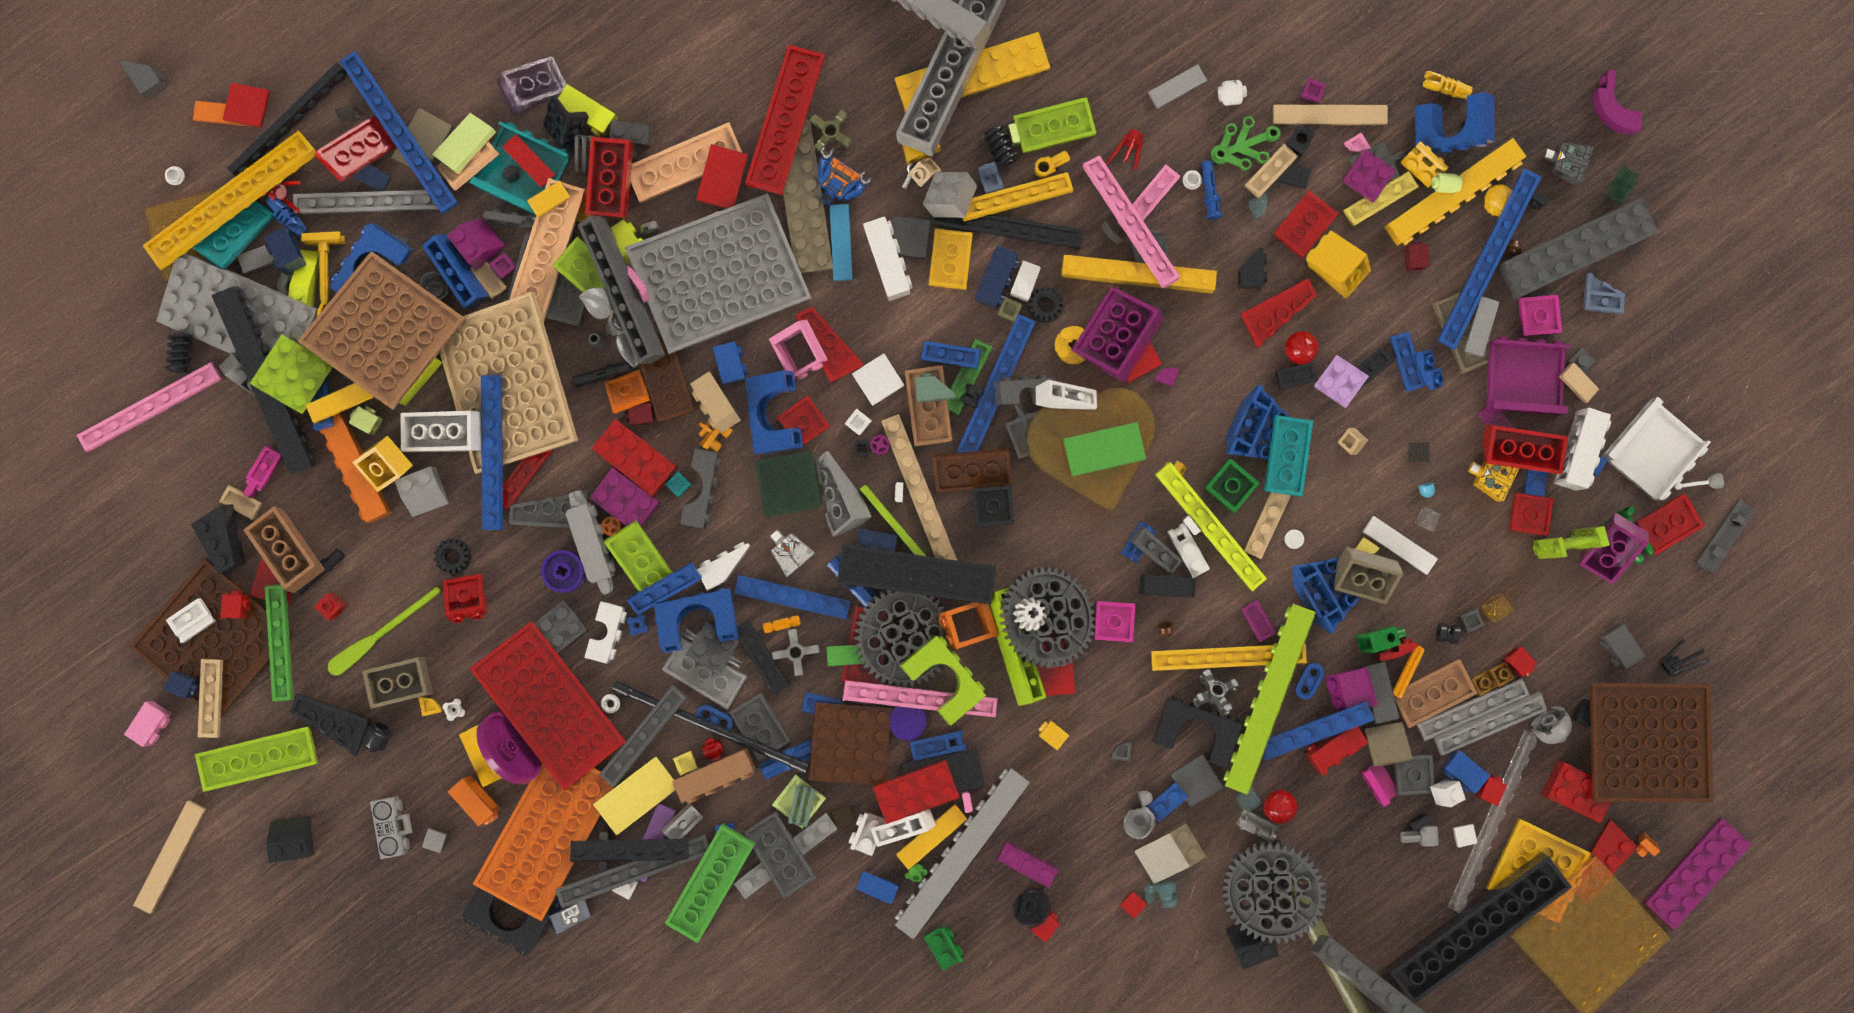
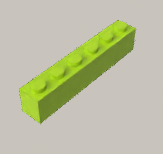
(1022, 674)

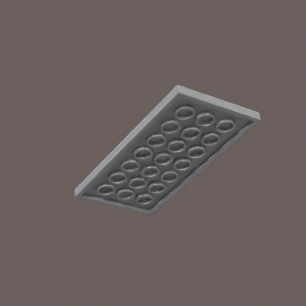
(191, 309)

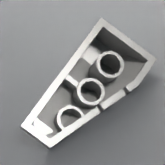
(843, 501)

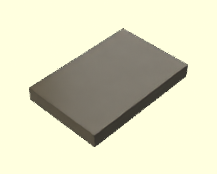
(428, 132)

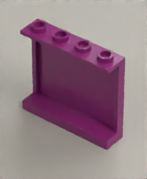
(1526, 376)

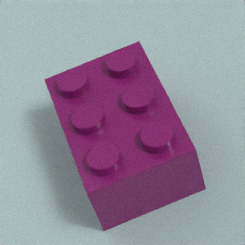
(624, 499)
(1625, 545)

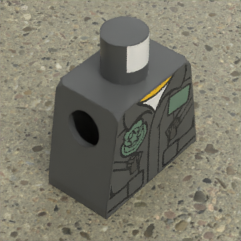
(1569, 161)

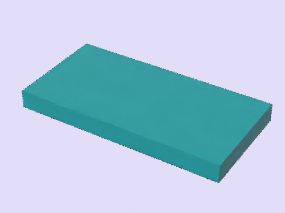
(235, 235)
(1288, 455)

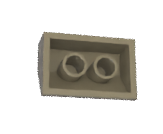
(1367, 575)

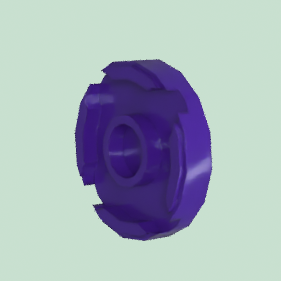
(907, 722)

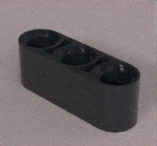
(1167, 586)

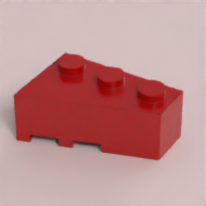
(1334, 749)

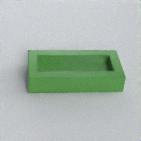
(843, 655)

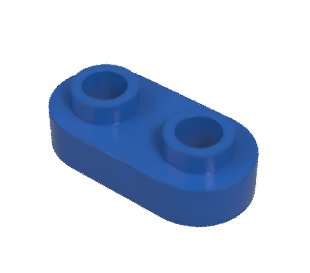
(1309, 681)
(715, 716)

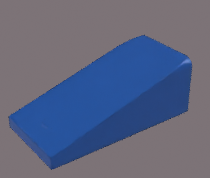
(877, 887)

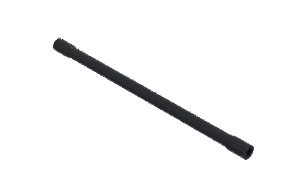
(792, 762)

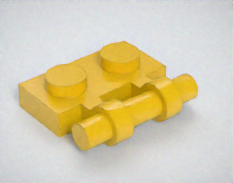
(1422, 167)

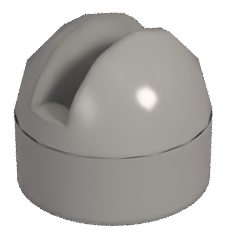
(1145, 798)

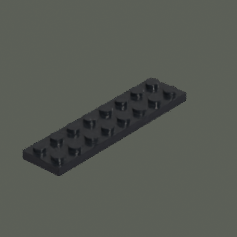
(916, 574)

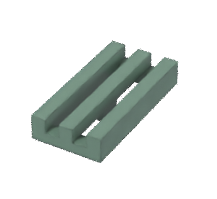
(805, 789)

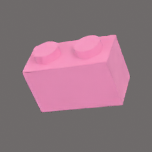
(148, 724)

